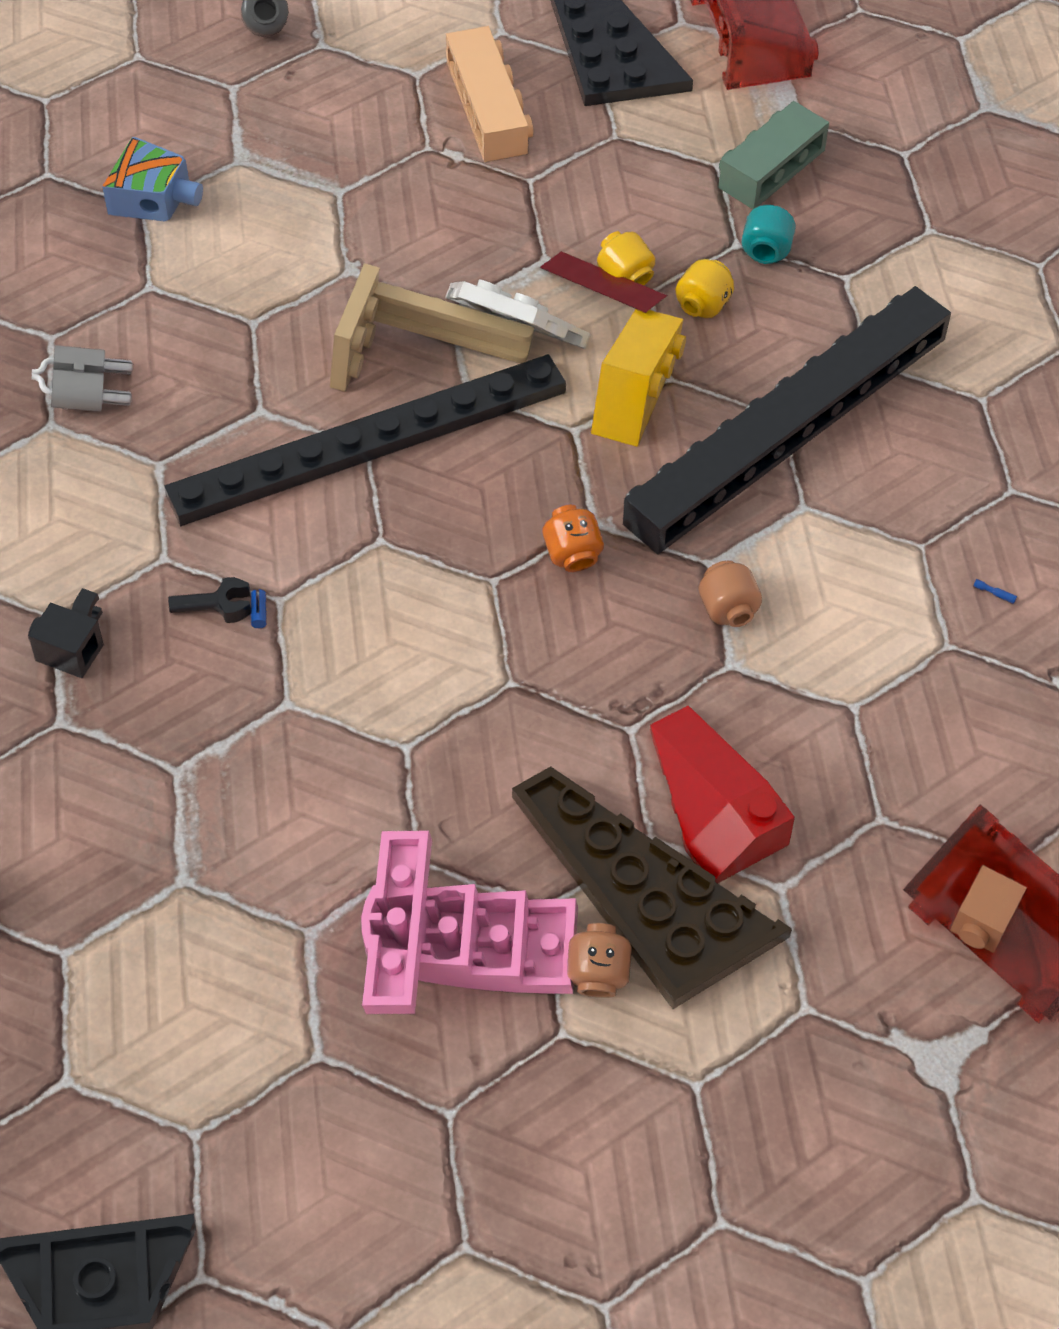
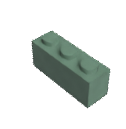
(773, 154)

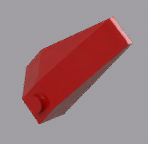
(721, 802)

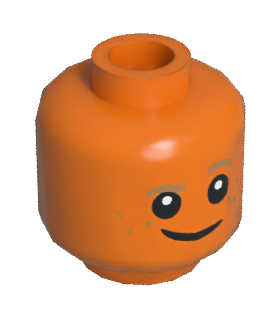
(573, 538)

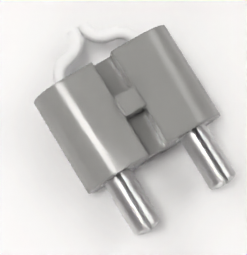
(80, 378)

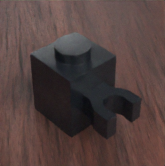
(68, 637)

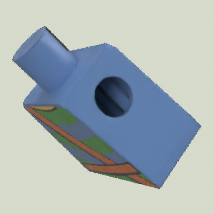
(149, 183)

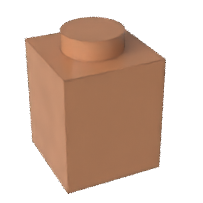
(987, 909)

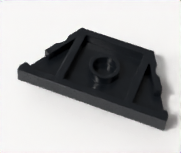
(98, 1273)

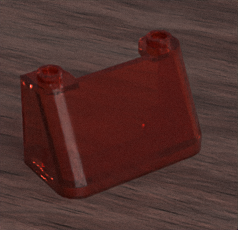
(762, 41)
(1030, 945)

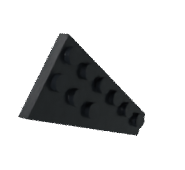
(615, 53)

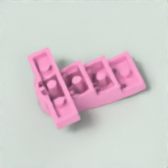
(456, 933)

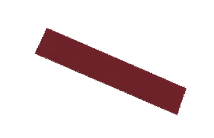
(598, 280)

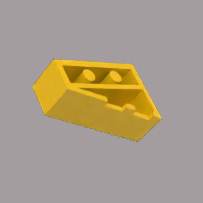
(635, 375)

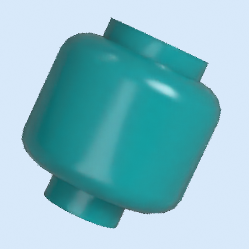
(768, 234)

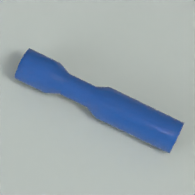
(995, 591)

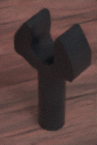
(219, 600)

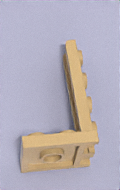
(418, 314)

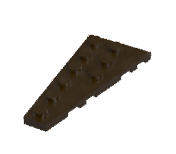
(670, 909)

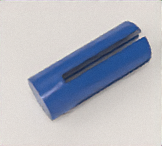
(258, 620)

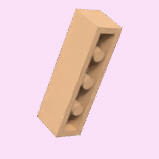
(488, 93)

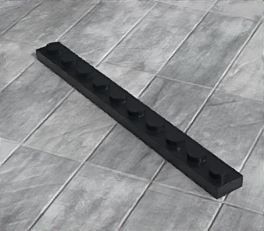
(363, 440)

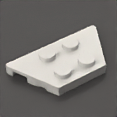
(524, 309)

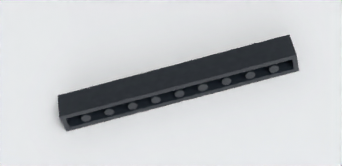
(784, 419)

